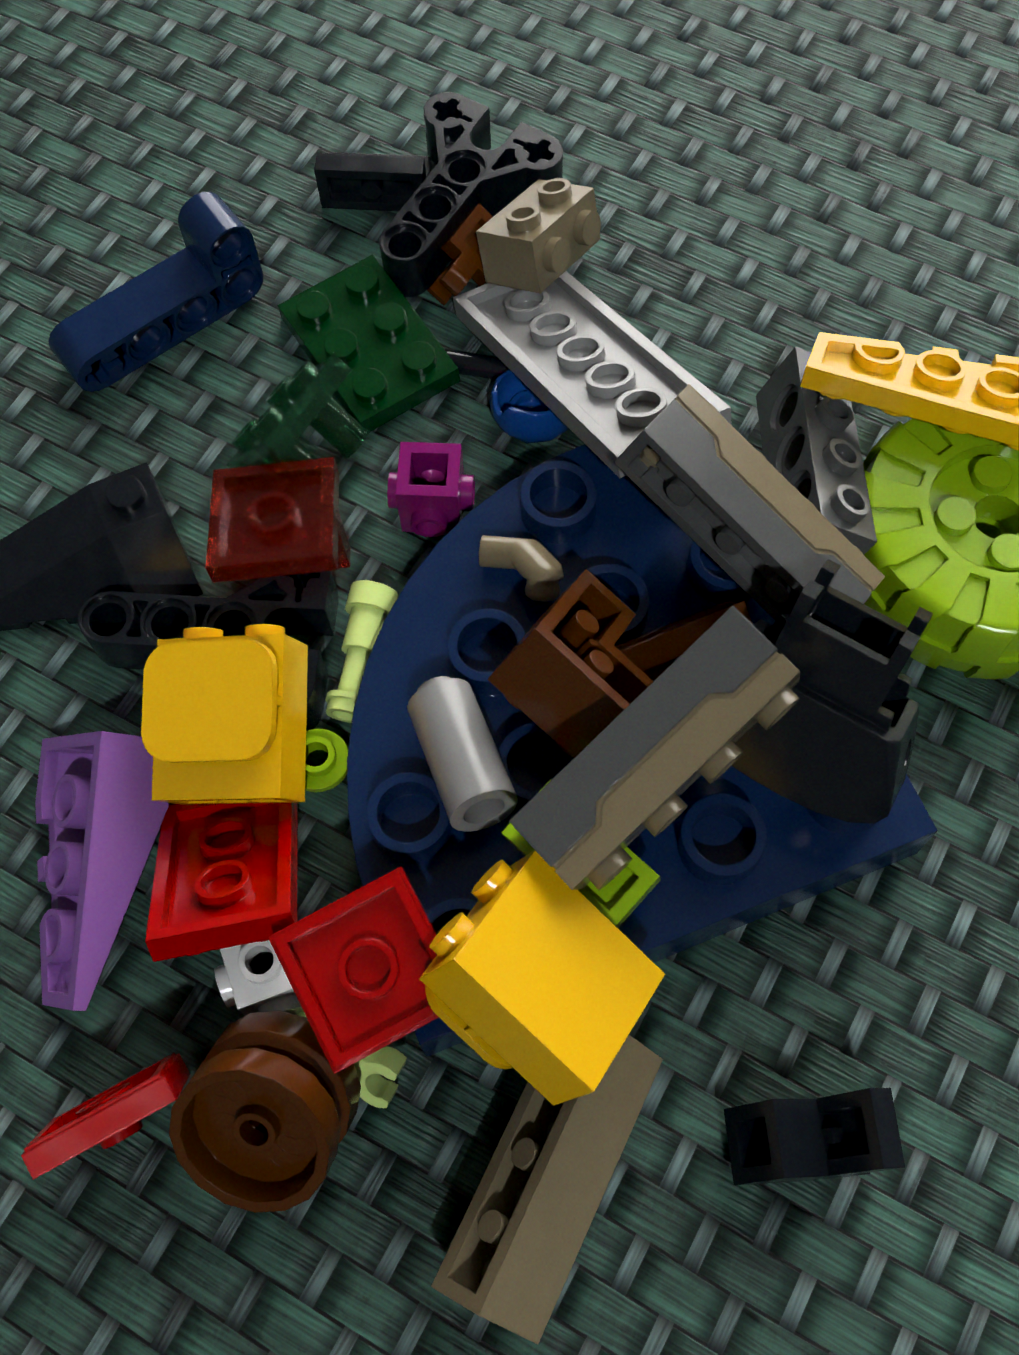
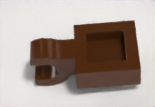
(465, 256)

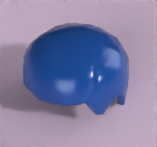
(522, 412)

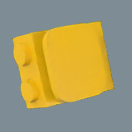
(227, 717)
(539, 979)

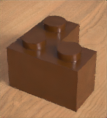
(568, 668)

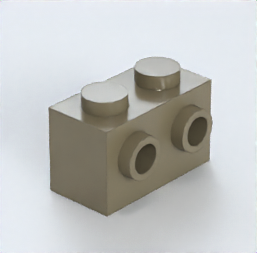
(539, 235)

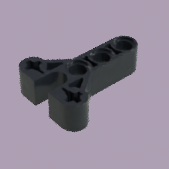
(463, 177)
(262, 602)

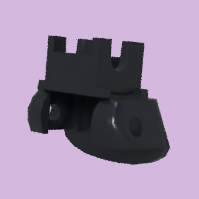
(854, 726)

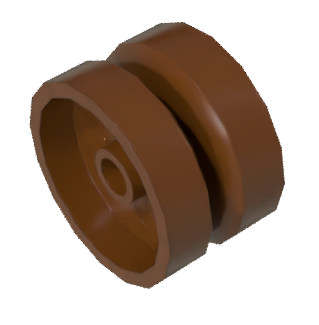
(263, 1114)

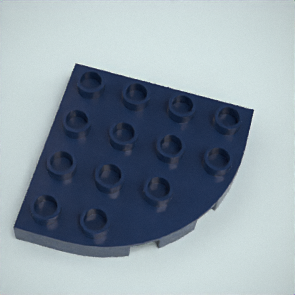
(719, 863)

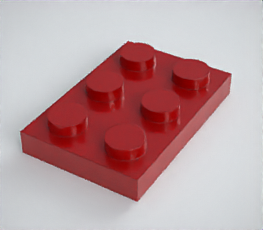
(222, 877)

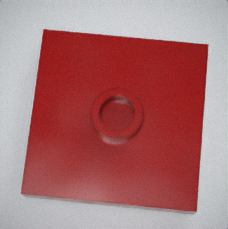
(361, 968)
(106, 1116)

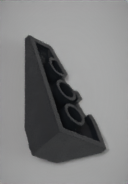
(93, 542)

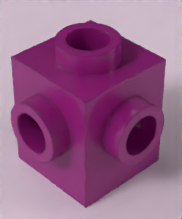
(430, 488)

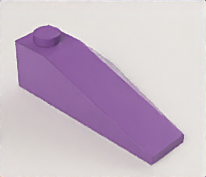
(101, 831)

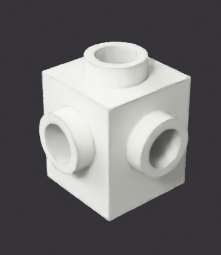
(254, 991)

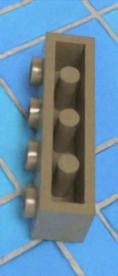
(559, 1170)

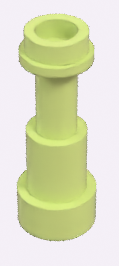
(368, 608)

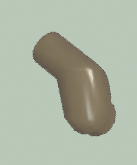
(529, 559)

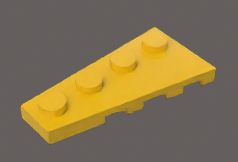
(924, 386)

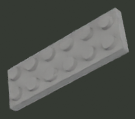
(580, 360)

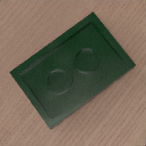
(376, 335)

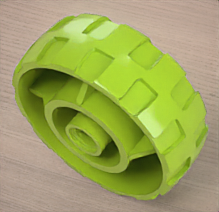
(948, 544)

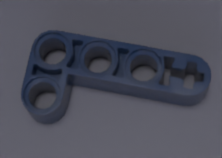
(165, 302)

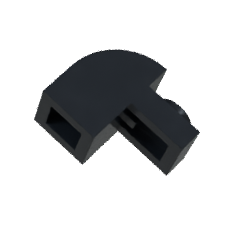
(814, 1137)

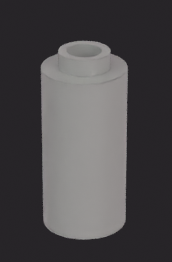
(461, 754)

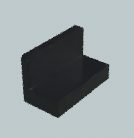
(369, 180)

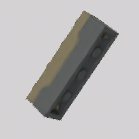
(740, 507)
(657, 750)

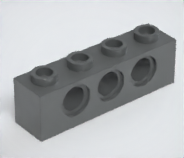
(816, 449)

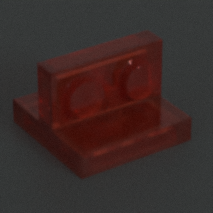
(276, 521)

